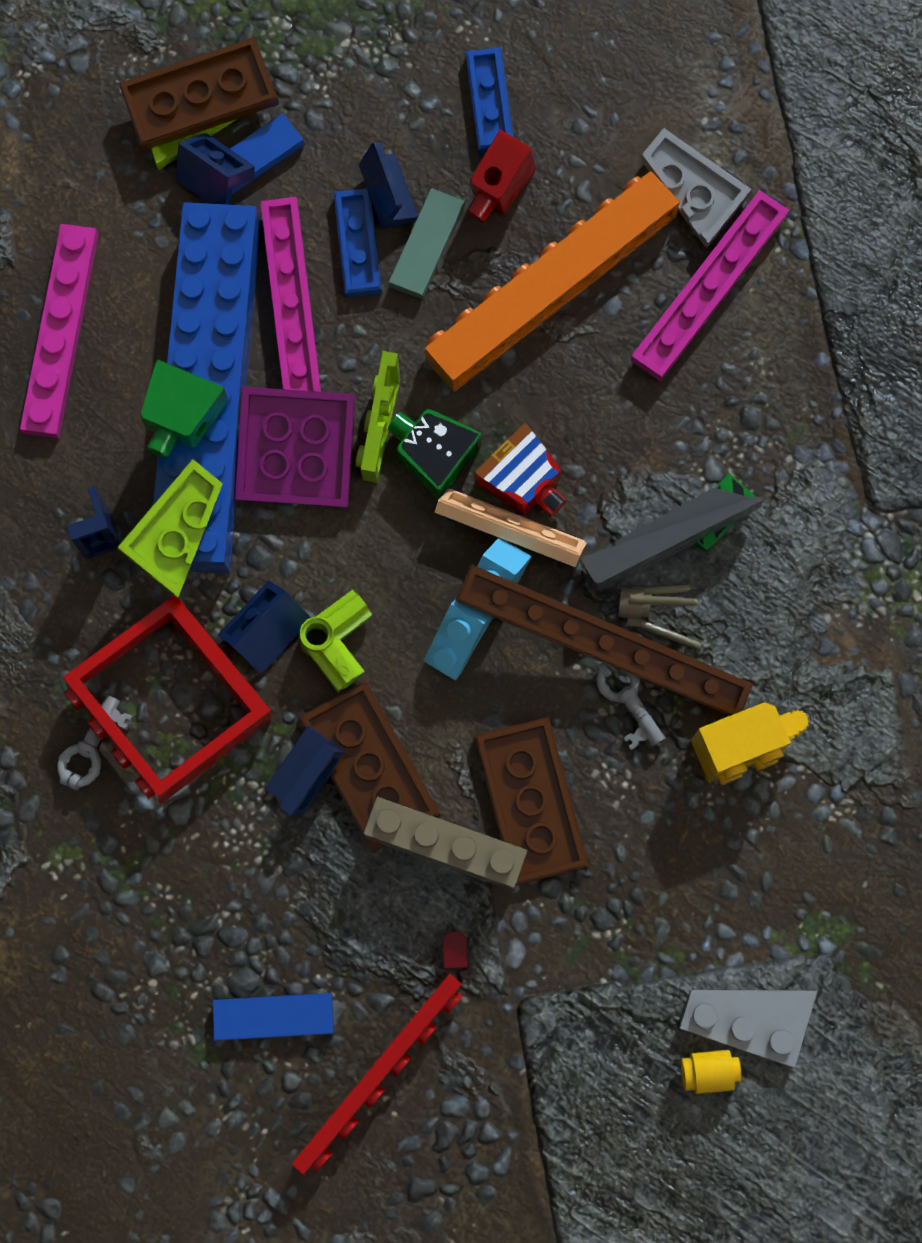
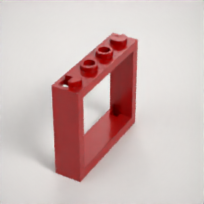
(124, 752)

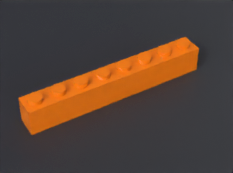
(551, 280)

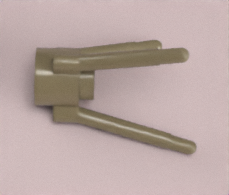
(637, 602)

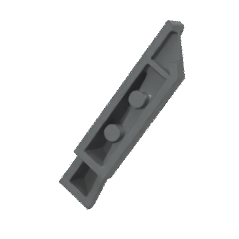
(667, 536)

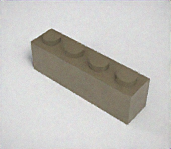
(445, 844)

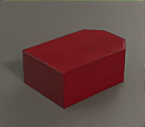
(455, 950)

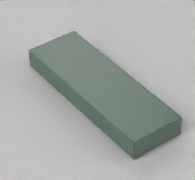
(427, 243)

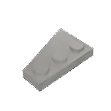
(704, 189)
(751, 1020)

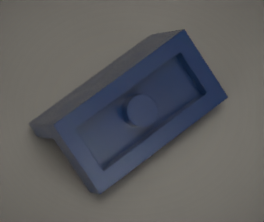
(211, 169)
(387, 188)
(95, 534)
(264, 626)
(304, 771)

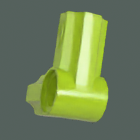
(337, 623)

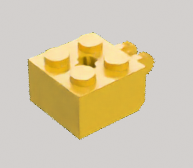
(746, 740)

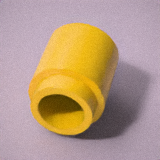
(710, 1072)

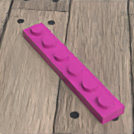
(709, 285)
(290, 295)
(59, 331)

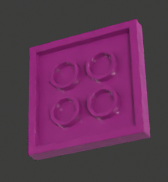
(295, 446)

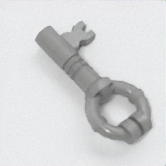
(629, 696)
(88, 749)

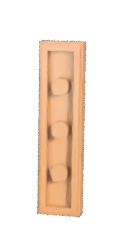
(511, 527)

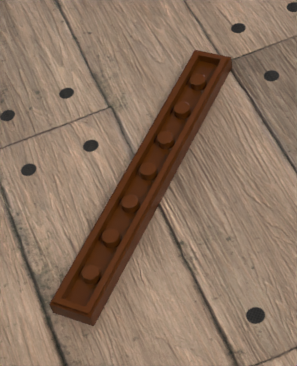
(603, 641)

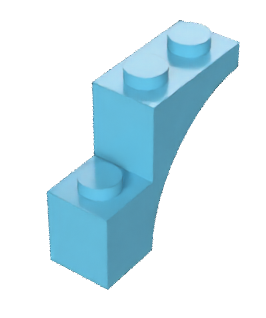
(464, 625)

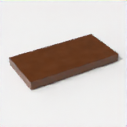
(198, 93)
(373, 759)
(532, 798)

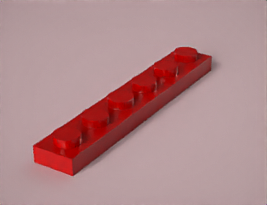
(369, 1087)

